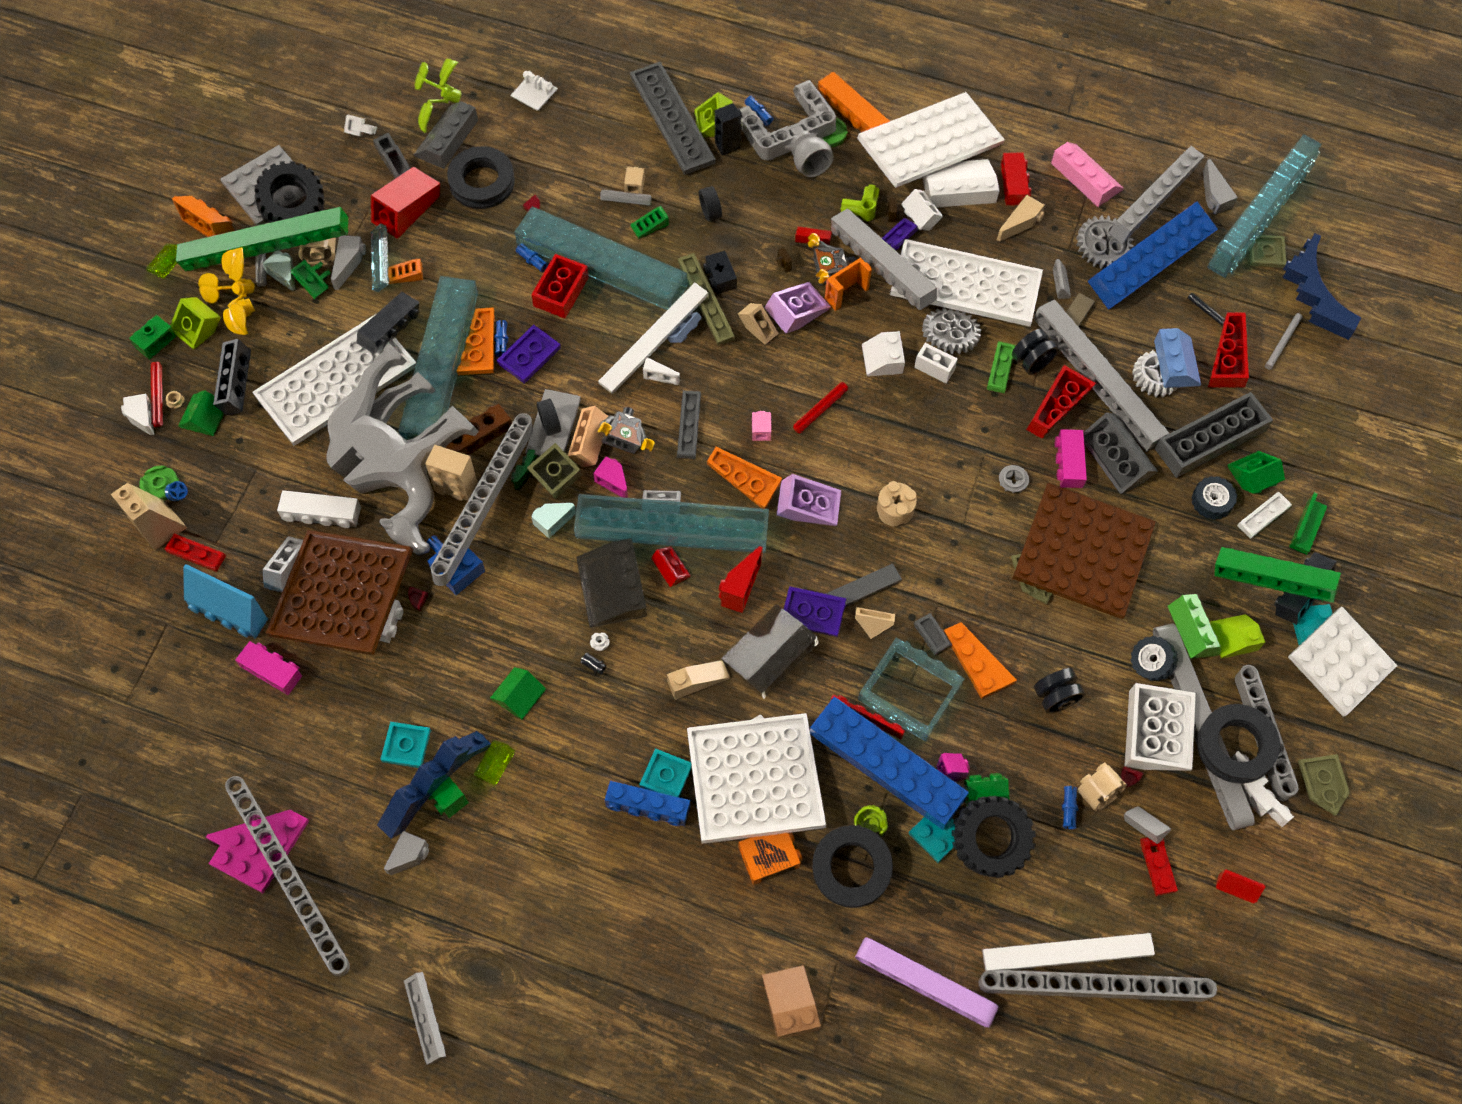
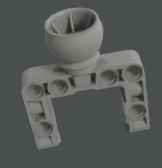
(803, 139)

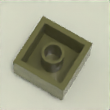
(555, 471)

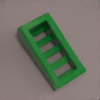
(652, 215)

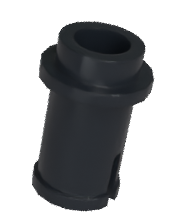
(593, 663)

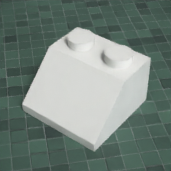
(884, 354)

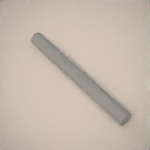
(1282, 343)

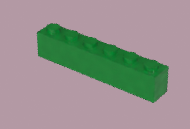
(1277, 574)

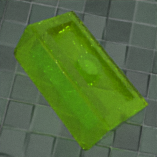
(164, 261)
(494, 762)

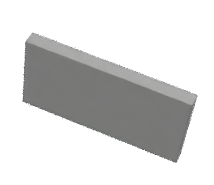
(566, 408)

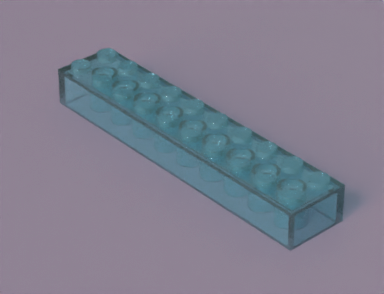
(1264, 206)
(604, 258)
(440, 353)
(671, 523)

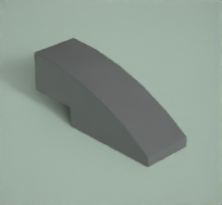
(391, 155)

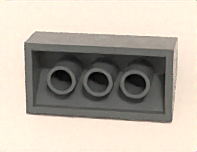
(448, 134)
(1118, 453)

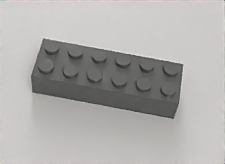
(1213, 434)

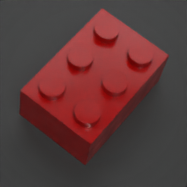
(560, 286)

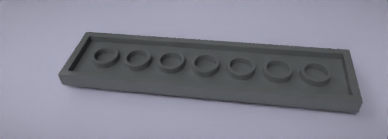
(672, 118)

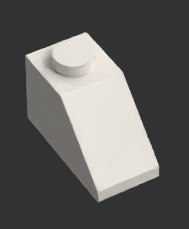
(138, 412)

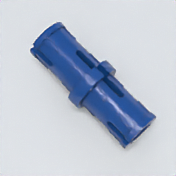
(760, 110)
(531, 257)
(501, 337)
(1070, 807)

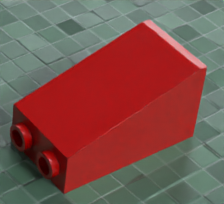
(403, 201)

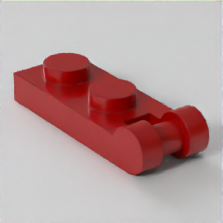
(1158, 867)

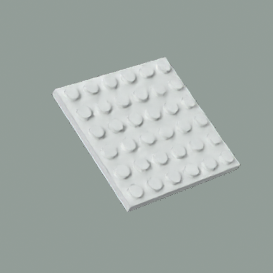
(755, 778)

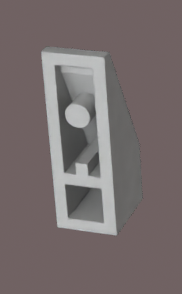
(1217, 191)
(347, 258)
(280, 565)

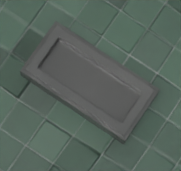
(932, 634)

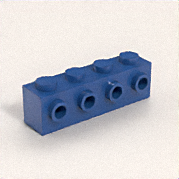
(647, 803)

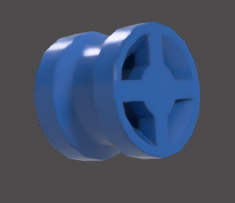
(178, 488)

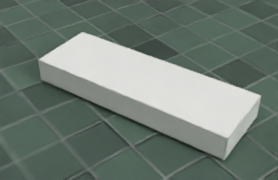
(1264, 515)

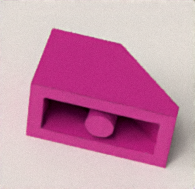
(611, 476)
(953, 766)

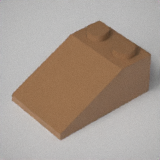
(791, 1002)

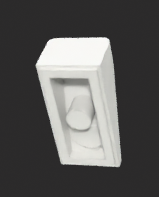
(658, 372)

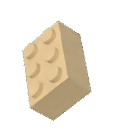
(451, 473)

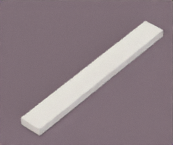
(653, 338)
(1068, 952)

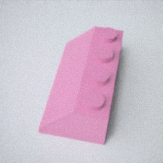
(1085, 173)

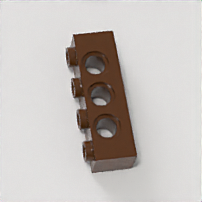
(500, 424)

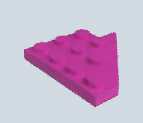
(242, 857)

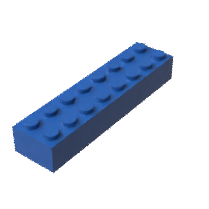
(1152, 255)
(888, 763)

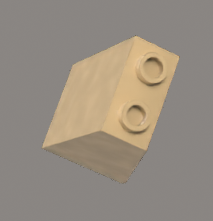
(148, 514)

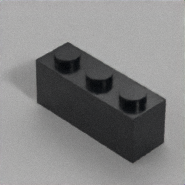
(728, 128)

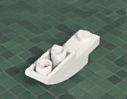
(1262, 799)

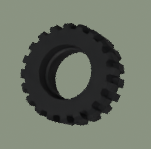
(285, 175)
(1020, 842)

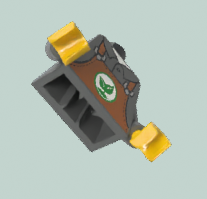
(827, 259)
(625, 432)

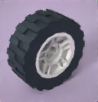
(1214, 488)
(1146, 650)

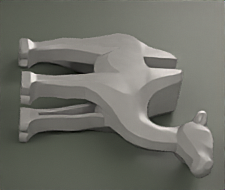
(377, 457)

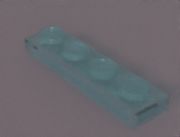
(379, 257)

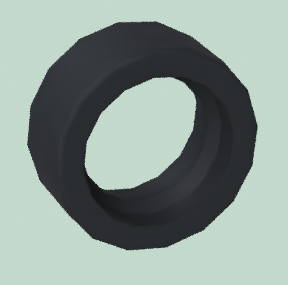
(710, 203)
(548, 417)

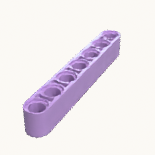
(927, 982)

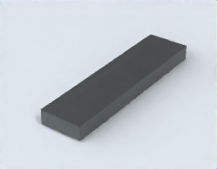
(689, 424)
(868, 585)

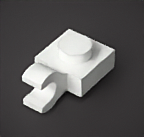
(356, 126)

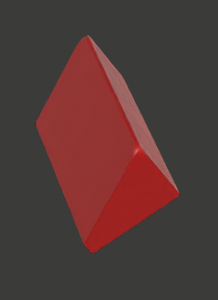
(803, 233)
(670, 566)
(1239, 886)

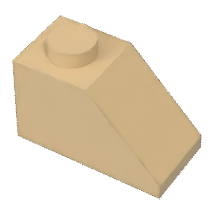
(758, 322)

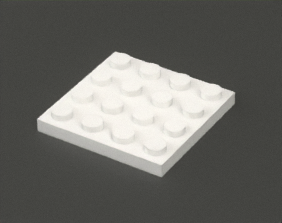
(1342, 661)

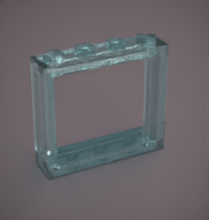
(893, 713)

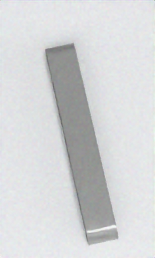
(1262, 704)

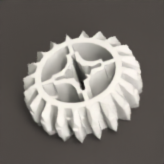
(1150, 377)

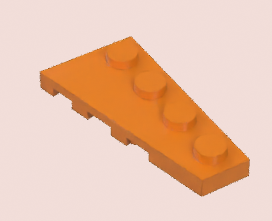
(479, 348)
(746, 477)
(980, 665)

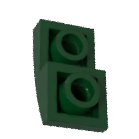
(522, 473)

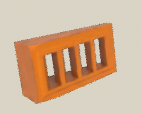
(406, 277)

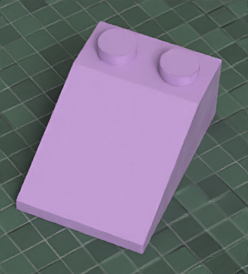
(796, 306)
(808, 501)

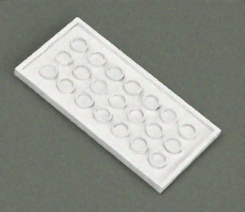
(930, 139)
(976, 282)
(310, 390)

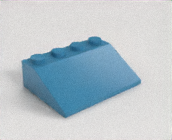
(222, 603)

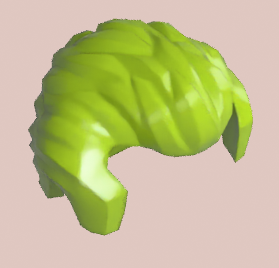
(872, 818)

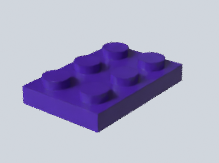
(528, 354)
(816, 610)

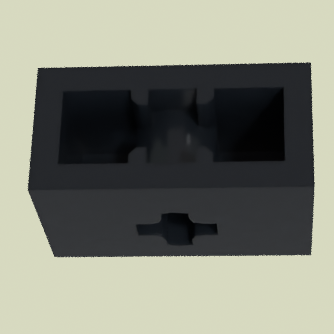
(720, 272)

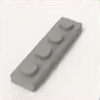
(424, 1018)

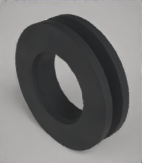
(481, 197)
(1255, 723)
(862, 838)

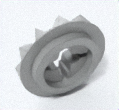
(1019, 474)

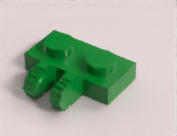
(310, 279)

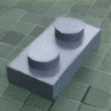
(684, 328)

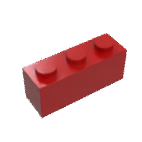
(1015, 178)

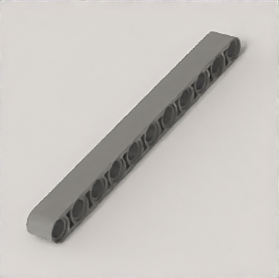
(496, 472)
(1184, 678)
(293, 882)
(1107, 983)

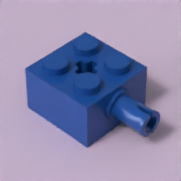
(467, 571)

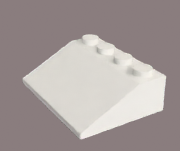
(962, 184)
(1160, 728)

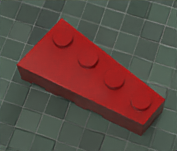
(1231, 357)
(1060, 399)

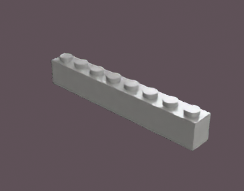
(1156, 194)
(884, 259)

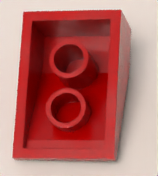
(739, 582)

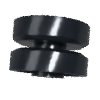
(1035, 351)
(1059, 690)

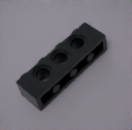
(232, 377)

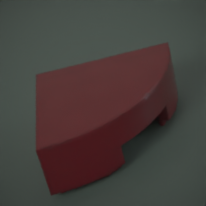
(533, 201)
(417, 598)
(1130, 776)

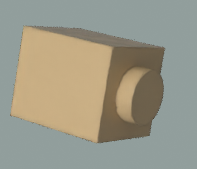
(634, 180)

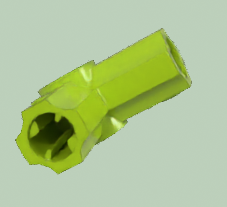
(865, 207)

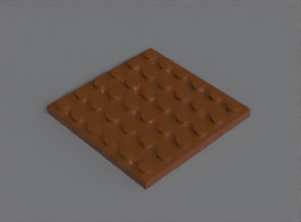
(1084, 550)
(340, 592)

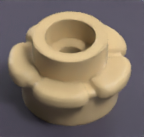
(171, 397)

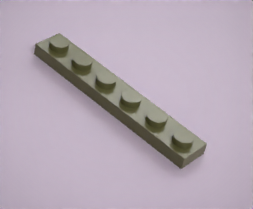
(709, 307)

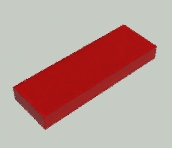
(195, 552)

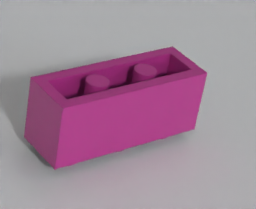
(1070, 458)
(269, 667)

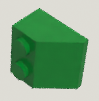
(1257, 471)

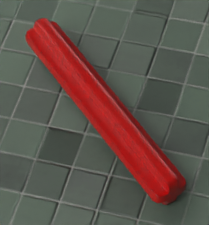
(156, 395)
(820, 407)

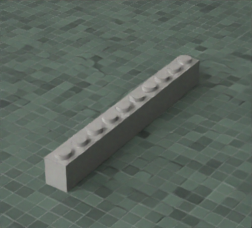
(1094, 366)

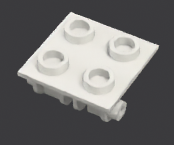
(534, 91)

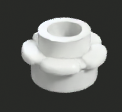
(599, 646)

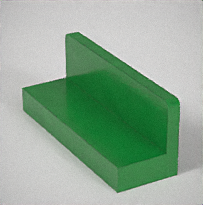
(1308, 525)

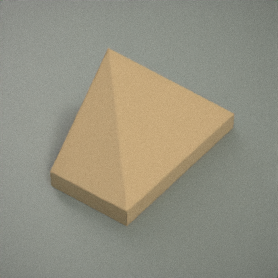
(874, 621)

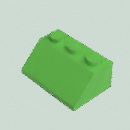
(1194, 627)

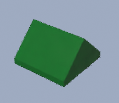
(201, 414)
(518, 692)

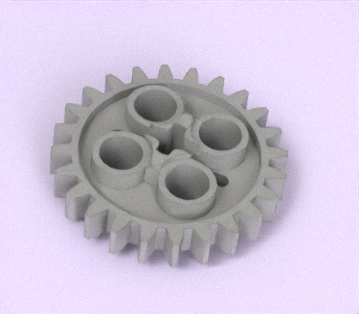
(1101, 241)
(951, 330)

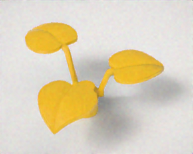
(208, 285)

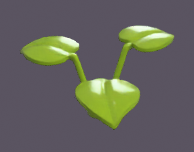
(448, 93)

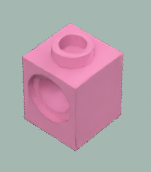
(761, 426)

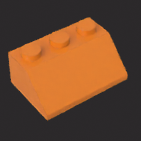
(201, 217)

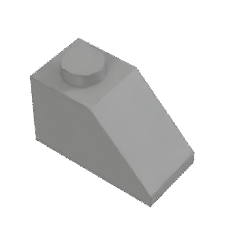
(406, 854)

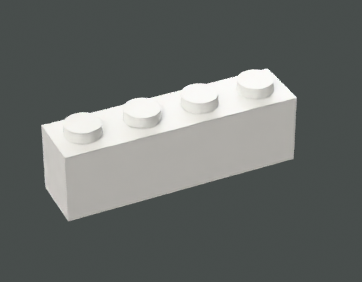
(319, 509)

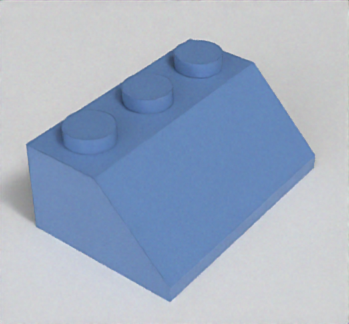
(1176, 358)

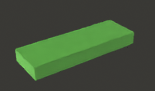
(1001, 367)

